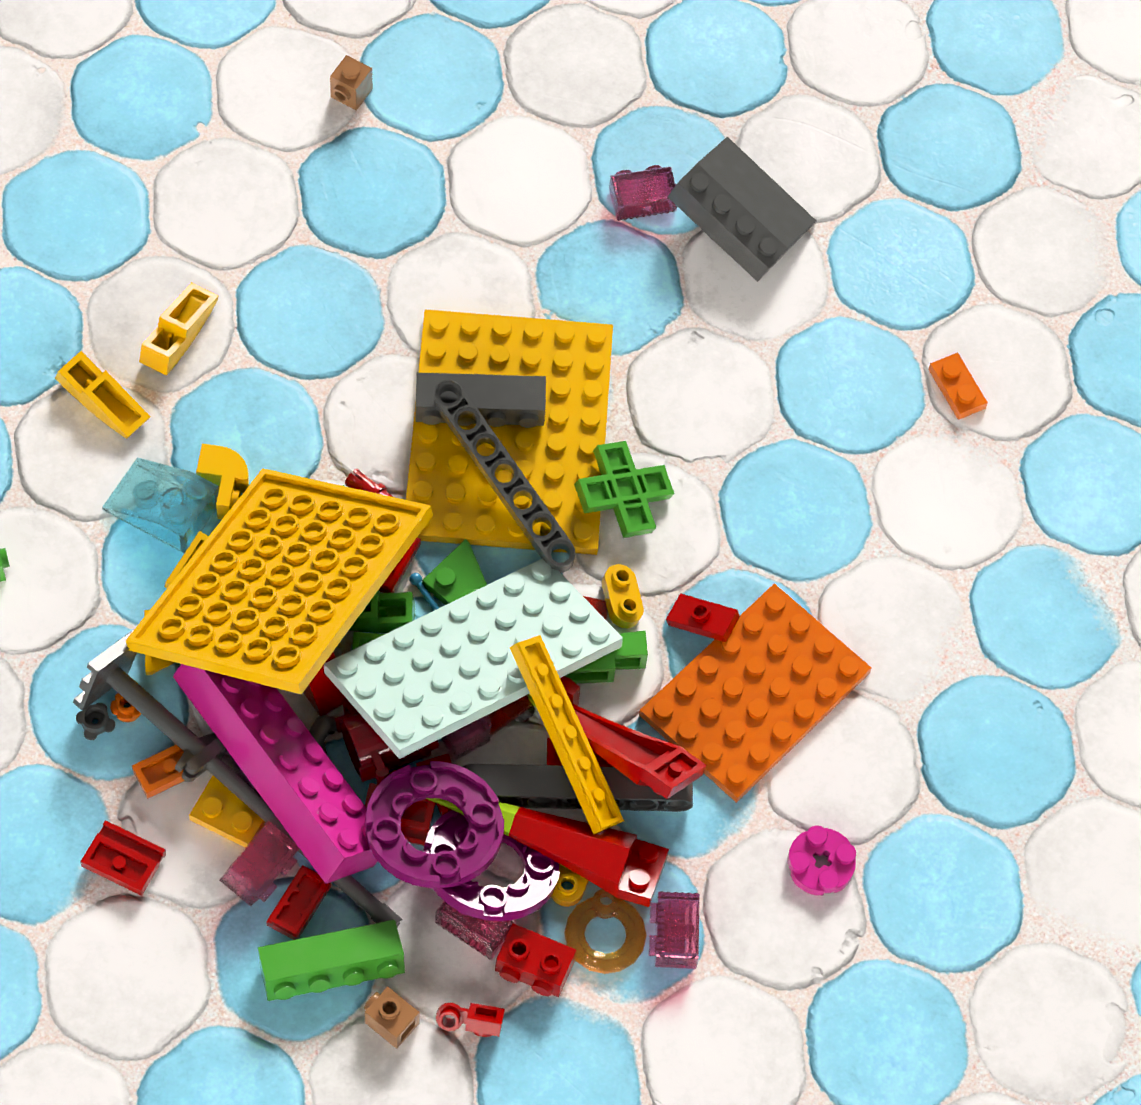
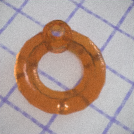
(622, 911)

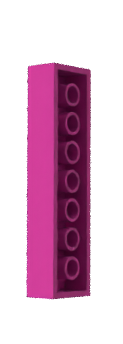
(285, 769)

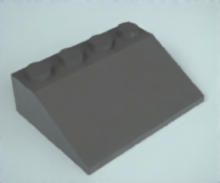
(741, 208)

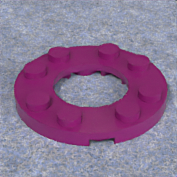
(448, 783)
(492, 901)

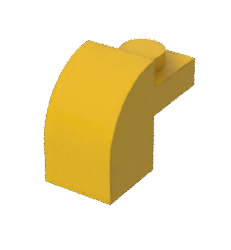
(227, 471)

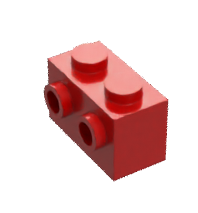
(535, 961)

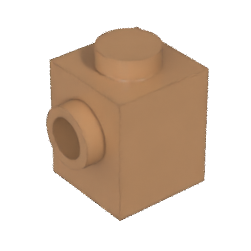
(351, 82)
(391, 1016)

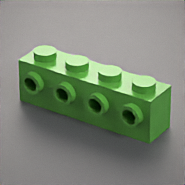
(331, 960)

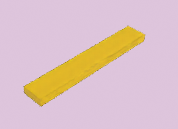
(566, 734)

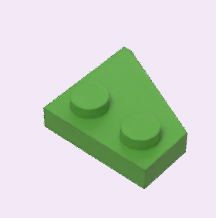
(455, 575)

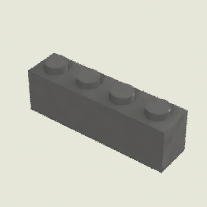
(497, 397)

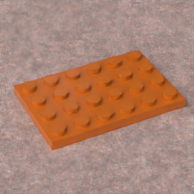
(755, 693)

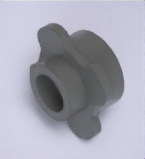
(99, 712)

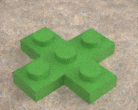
(624, 489)

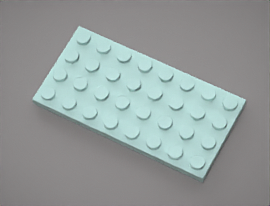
(459, 659)

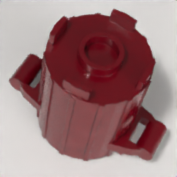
(366, 748)

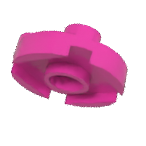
(821, 842)

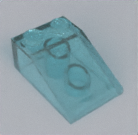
(164, 502)

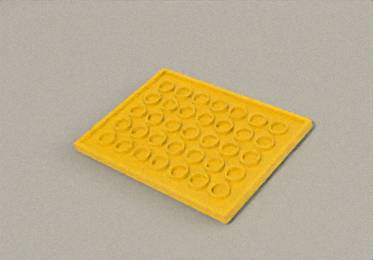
(550, 456)
(280, 580)

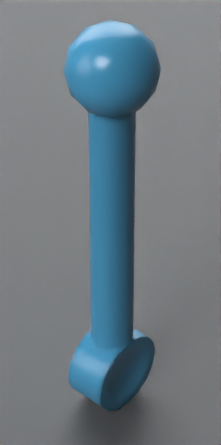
(416, 579)

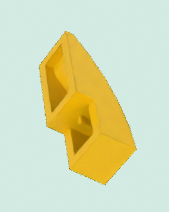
(177, 328)
(101, 395)

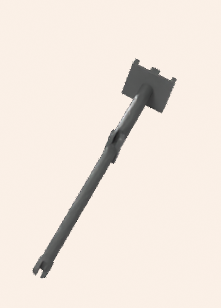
(200, 754)

